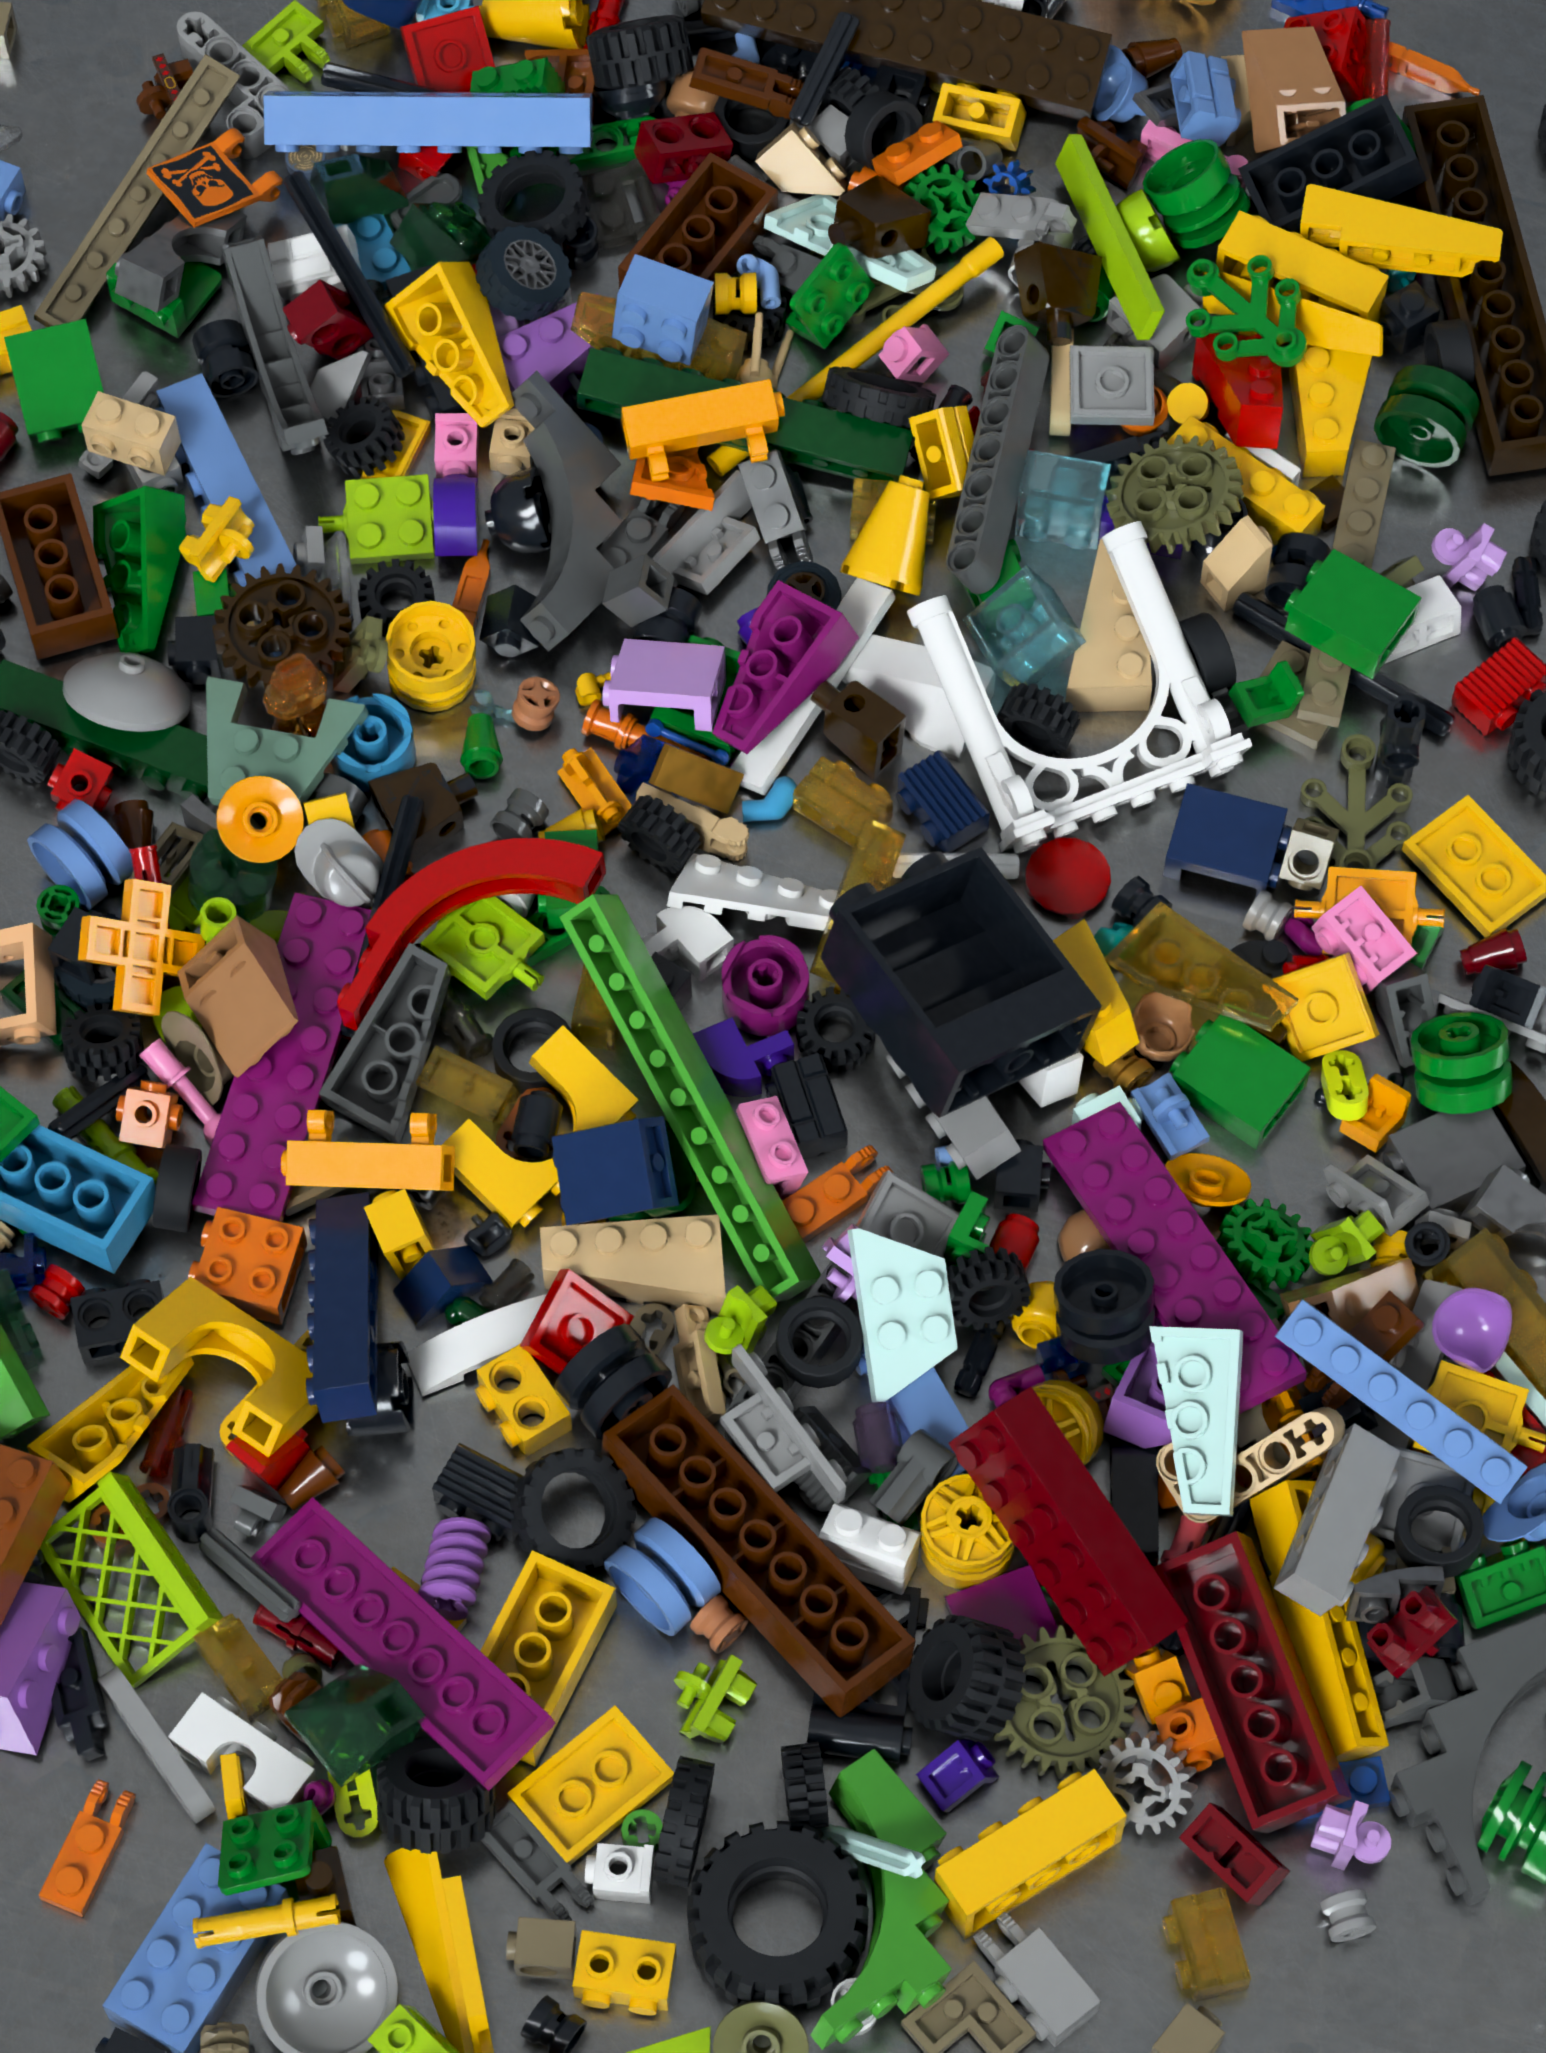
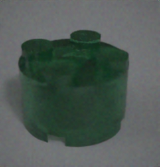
(220, 873)

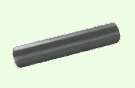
(250, 1575)

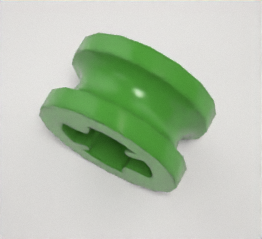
(638, 1816)

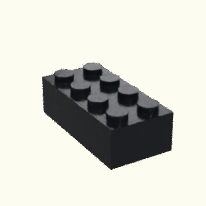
(1353, 154)

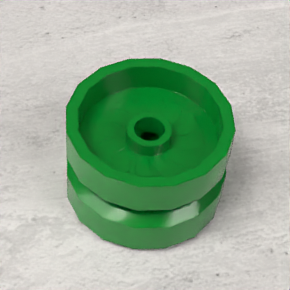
(1461, 1063)

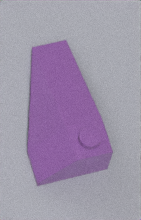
(1139, 1404)

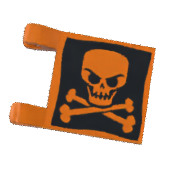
(208, 185)

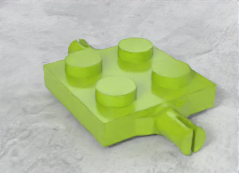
(386, 519)
(486, 946)

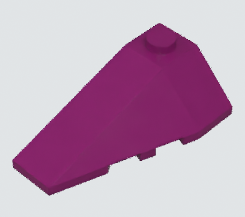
(788, 655)

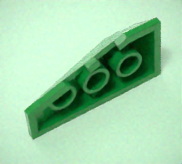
(140, 550)

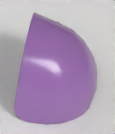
(1473, 1328)

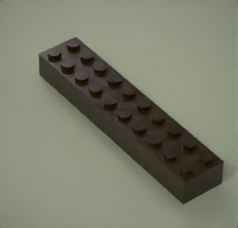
(949, 41)
(1497, 299)

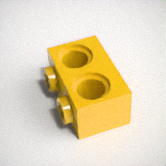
(532, 1396)

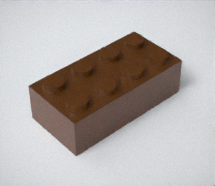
(708, 222)
(55, 567)

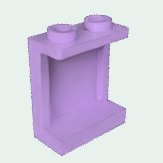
(667, 677)

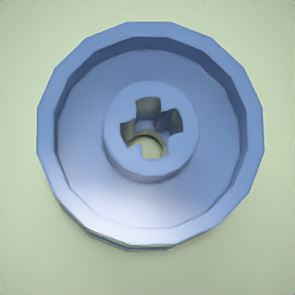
(82, 853)
(662, 1576)

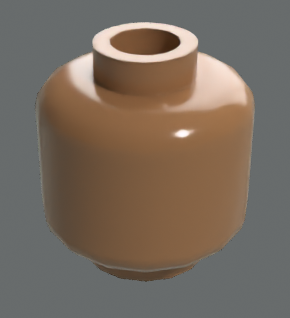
(688, 100)

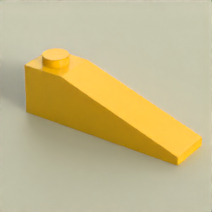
(454, 333)
(106, 1426)

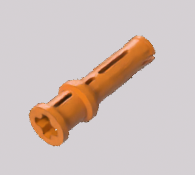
(622, 733)

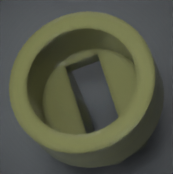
(302, 1660)

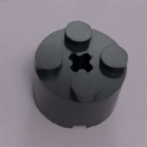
(394, 1395)

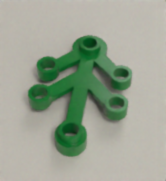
(1248, 315)

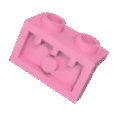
(1367, 934)
(773, 1144)

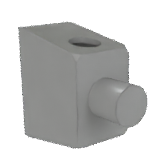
(1172, 332)

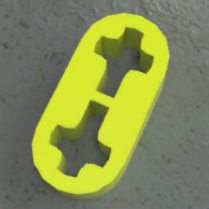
(1351, 1083)
(368, 1802)

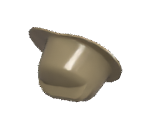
(195, 1049)

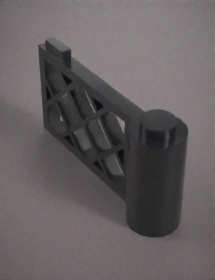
(870, 1723)

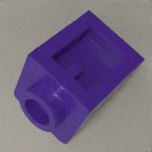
(958, 1773)

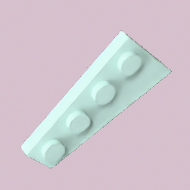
(808, 225)
(1202, 1401)

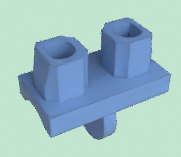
(1170, 1117)

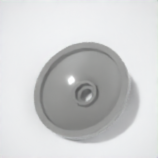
(127, 692)
(357, 1996)

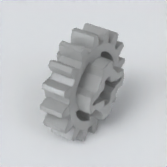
(20, 255)
(1148, 1780)

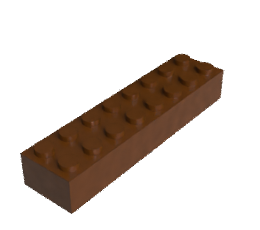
(759, 1551)

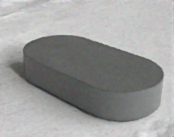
(440, 189)

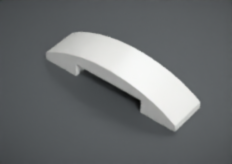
(471, 1345)

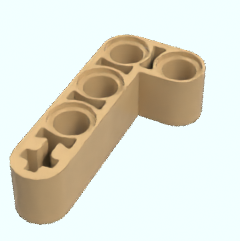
(1260, 1457)

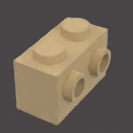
(131, 433)

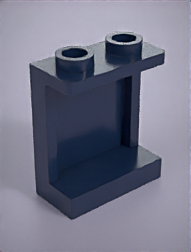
(1227, 838)
(614, 1170)

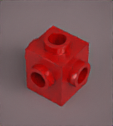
(81, 770)

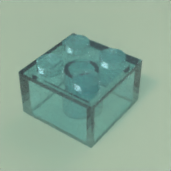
(1061, 500)
(1024, 629)

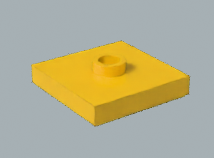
(1329, 1009)

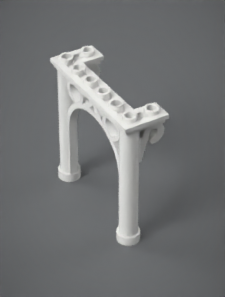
(1175, 670)

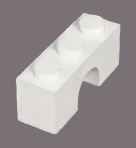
(215, 1729)

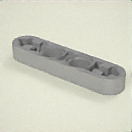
(156, 1745)

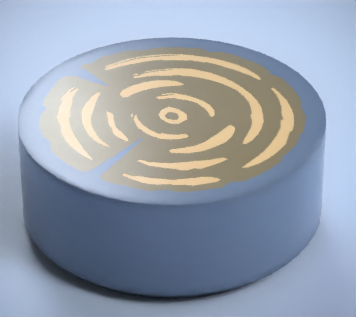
(303, 159)

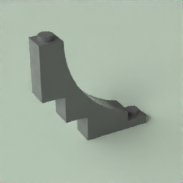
(571, 468)

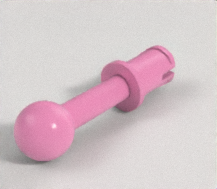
(174, 1073)

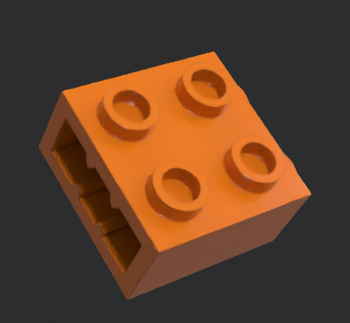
(251, 1262)

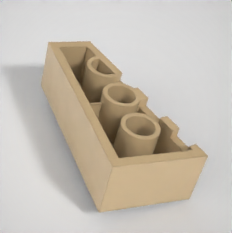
(1114, 662)
(642, 1260)

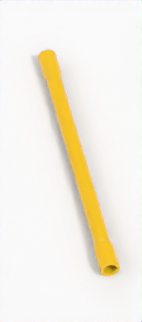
(969, 267)

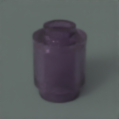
(877, 1436)

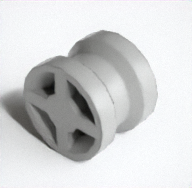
(1268, 916)
(1348, 1915)

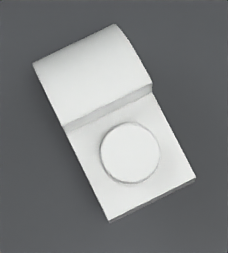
(691, 937)

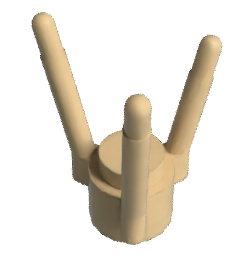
(756, 368)

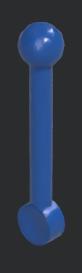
(656, 728)

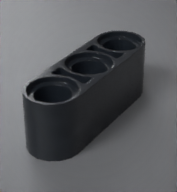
(1136, 1494)

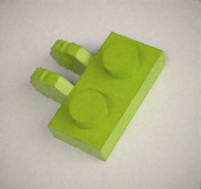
(285, 38)

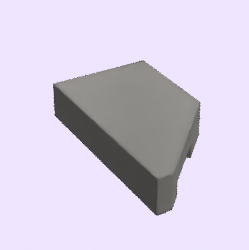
(338, 383)

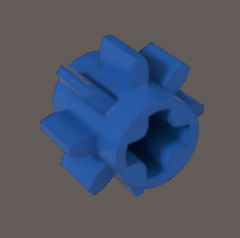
(1017, 178)

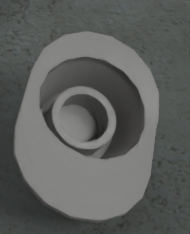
(339, 863)

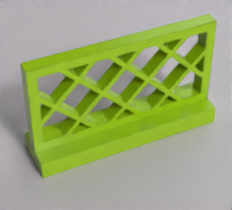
(161, 1557)

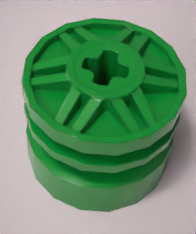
(1195, 193)
(1521, 1819)

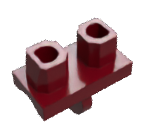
(1411, 1631)

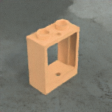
(39, 1021)

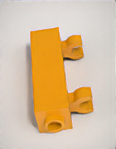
(702, 420)
(369, 1164)

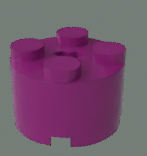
(764, 985)

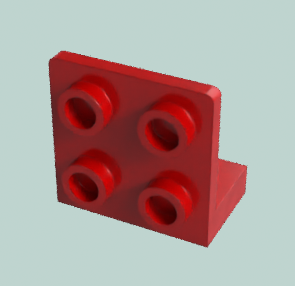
(1343, 43)

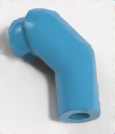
(774, 805)

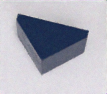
(438, 1280)

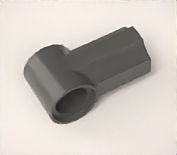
(963, 158)
(920, 1468)

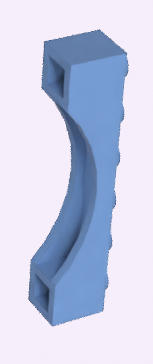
(1401, 1401)

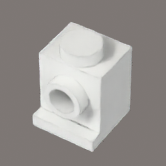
(633, 1884)

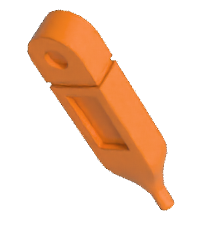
(1428, 71)
(473, 585)

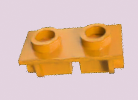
(594, 787)

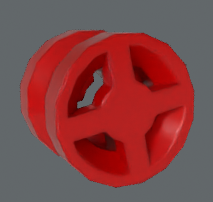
(55, 1291)

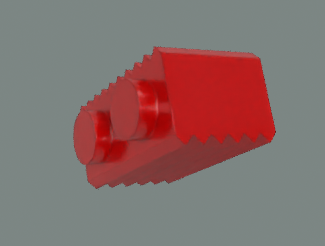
(1499, 686)

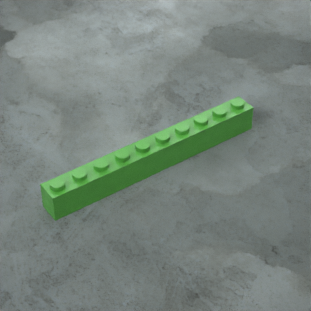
(690, 1096)

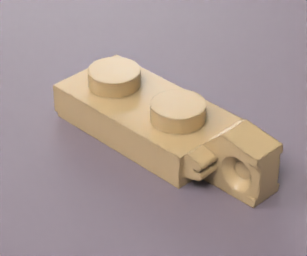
(698, 1363)

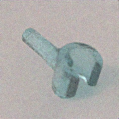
(490, 708)

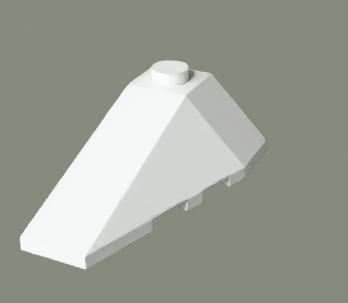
(908, 681)

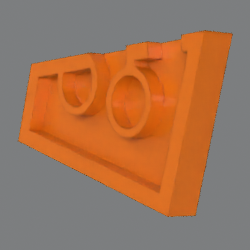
(685, 483)

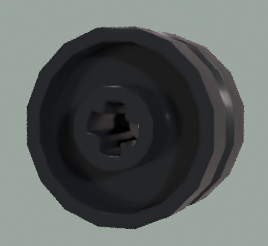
(1104, 1306)
(611, 1378)

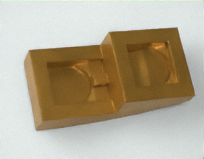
(696, 778)

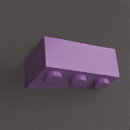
(545, 347)
(31, 1662)

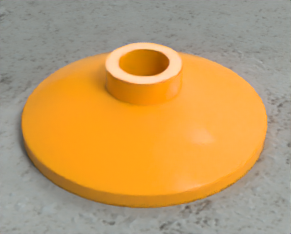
(274, 802)
(1209, 1179)

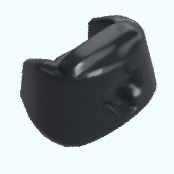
(489, 1234)

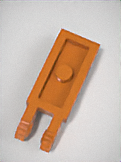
(833, 1194)
(86, 1852)

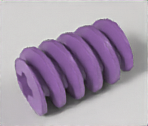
(454, 1566)

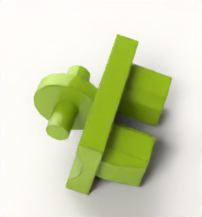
(1344, 1243)
(740, 1320)
(723, 1682)

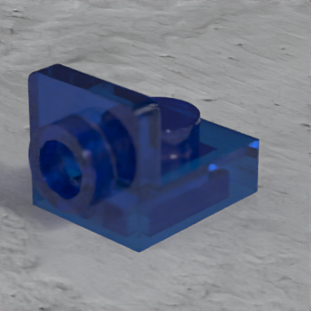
(26, 1269)

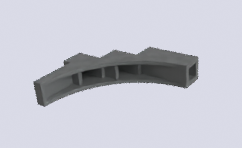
(280, 372)
(1441, 1789)

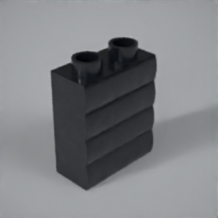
(957, 979)

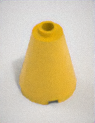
(537, 22)
(893, 539)

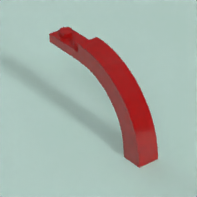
(457, 880)

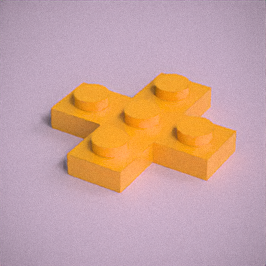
(139, 946)

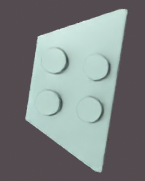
(901, 1311)

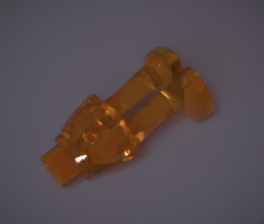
(295, 692)

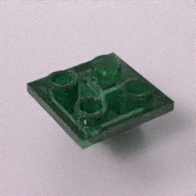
(356, 187)
(440, 234)
(356, 1721)

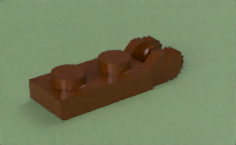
(745, 82)
(1383, 1331)

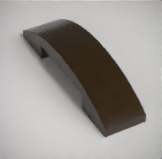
(1526, 1120)

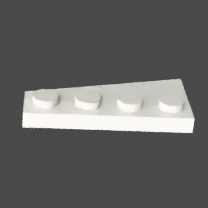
(747, 889)

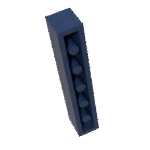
(344, 1309)

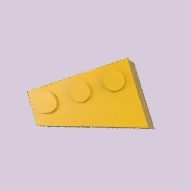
(1326, 407)
(1114, 1026)

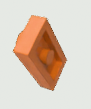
(917, 152)

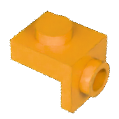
(1384, 1115)
(1157, 1681)

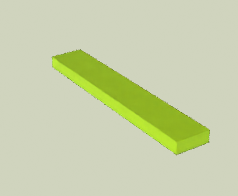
(1109, 237)

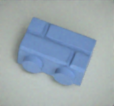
(1204, 98)

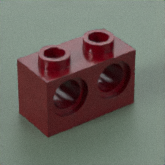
(677, 145)
(327, 321)
(1234, 1854)

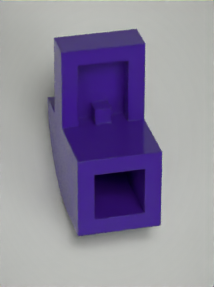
(455, 515)
(741, 1066)

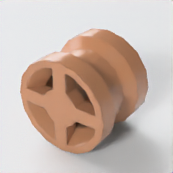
(535, 704)
(719, 1623)

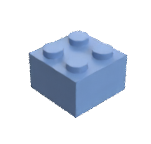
(662, 310)

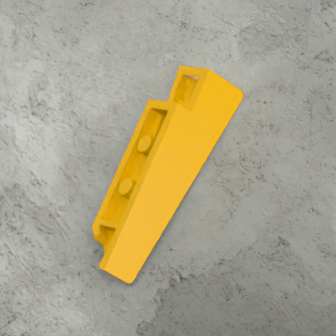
(1396, 234)
(1319, 323)
(444, 1945)

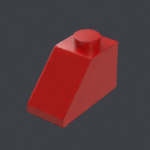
(279, 1465)

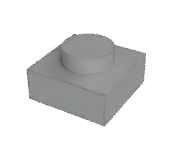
(310, 551)
(1456, 1228)

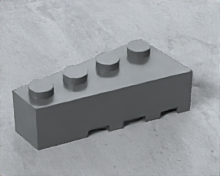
(389, 1049)

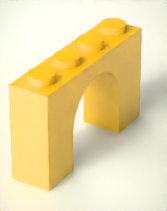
(518, 1186)
(202, 1322)

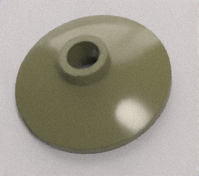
(757, 2018)

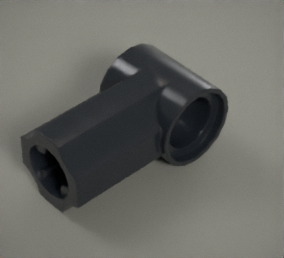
(191, 1490)

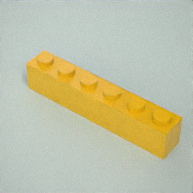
(1324, 1644)

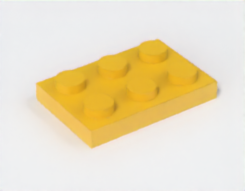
(1477, 866)
(591, 1785)

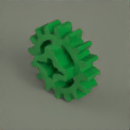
(948, 206)
(1265, 1243)

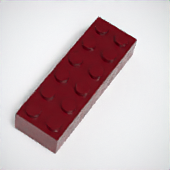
(1068, 1532)
(1253, 1684)

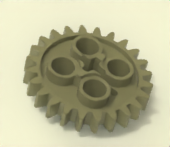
(1176, 492)
(1098, 1694)

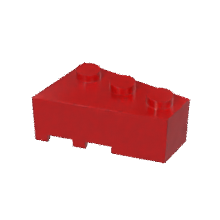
(1244, 391)

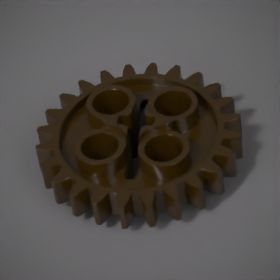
(281, 625)

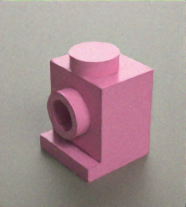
(907, 347)
(456, 445)

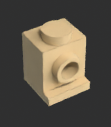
(507, 449)

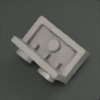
(1377, 1189)

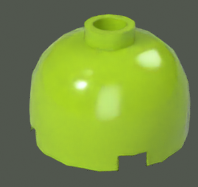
(1147, 232)

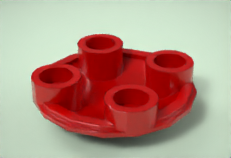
(1068, 877)

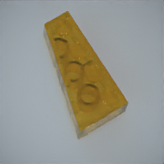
(1486, 1265)

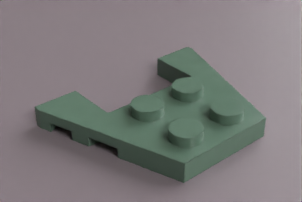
(250, 751)

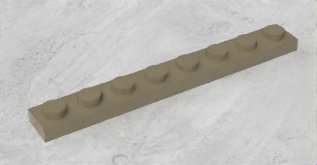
(136, 195)
(1357, 538)

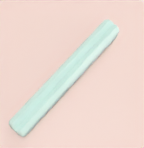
(876, 1851)

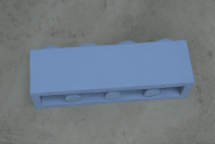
(925, 1406)

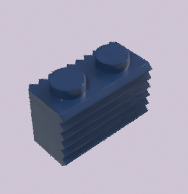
(941, 803)

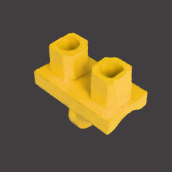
(223, 539)

